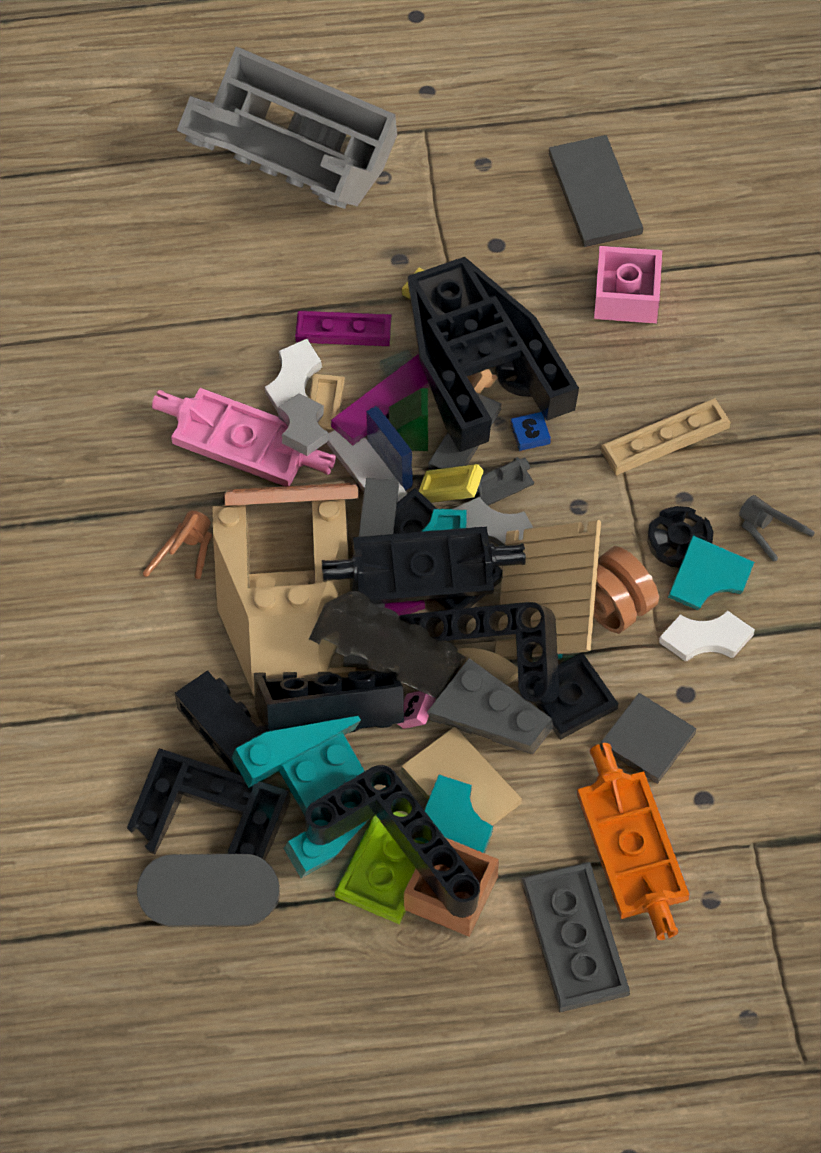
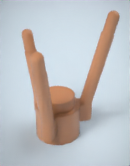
(190, 531)

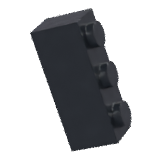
(217, 716)

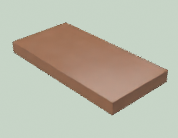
(291, 494)

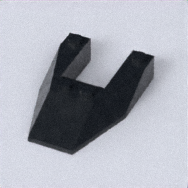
(473, 325)

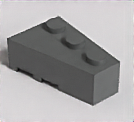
(489, 708)

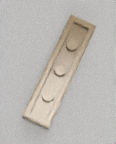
(665, 436)

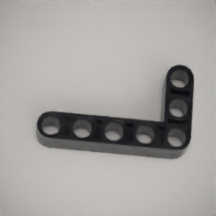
(518, 628)
(402, 829)

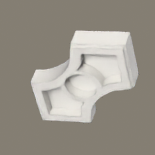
(298, 365)
(693, 637)

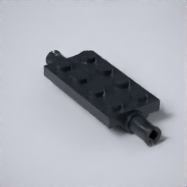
(424, 564)

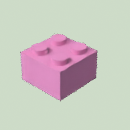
(628, 284)

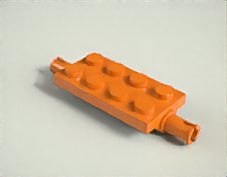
(632, 843)

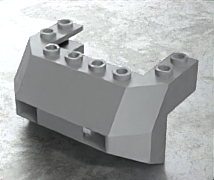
(312, 142)

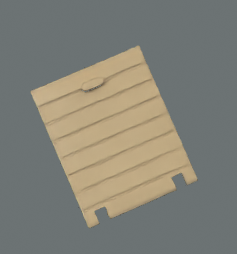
(558, 575)

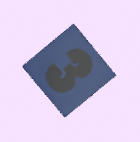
(530, 431)

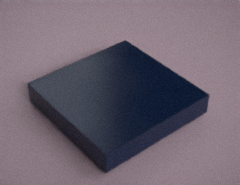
(390, 446)

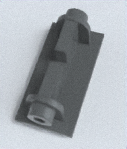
(504, 481)

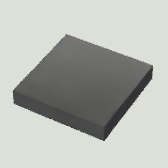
(648, 737)

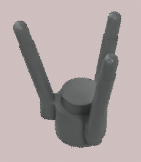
(760, 514)

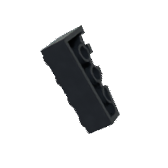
(328, 697)

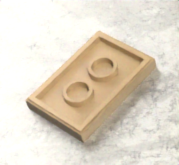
(458, 759)

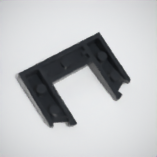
(175, 775)

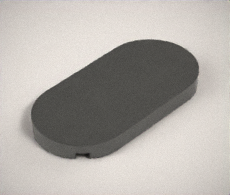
(208, 890)

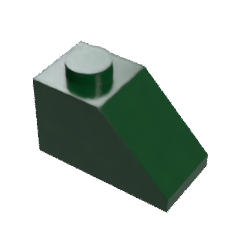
(411, 419)

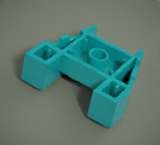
(312, 764)

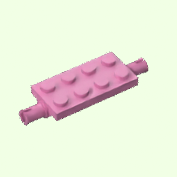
(237, 436)

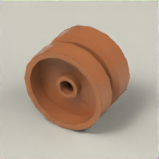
(622, 590)

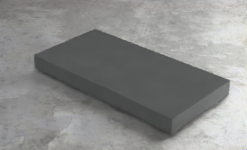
(595, 191)
(575, 937)

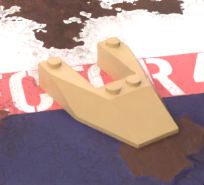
(276, 612)

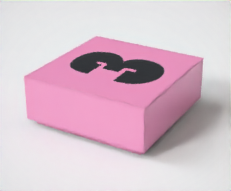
(416, 708)

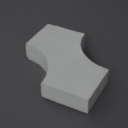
(302, 419)
(497, 523)

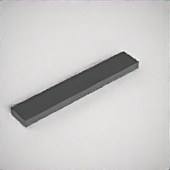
(376, 519)

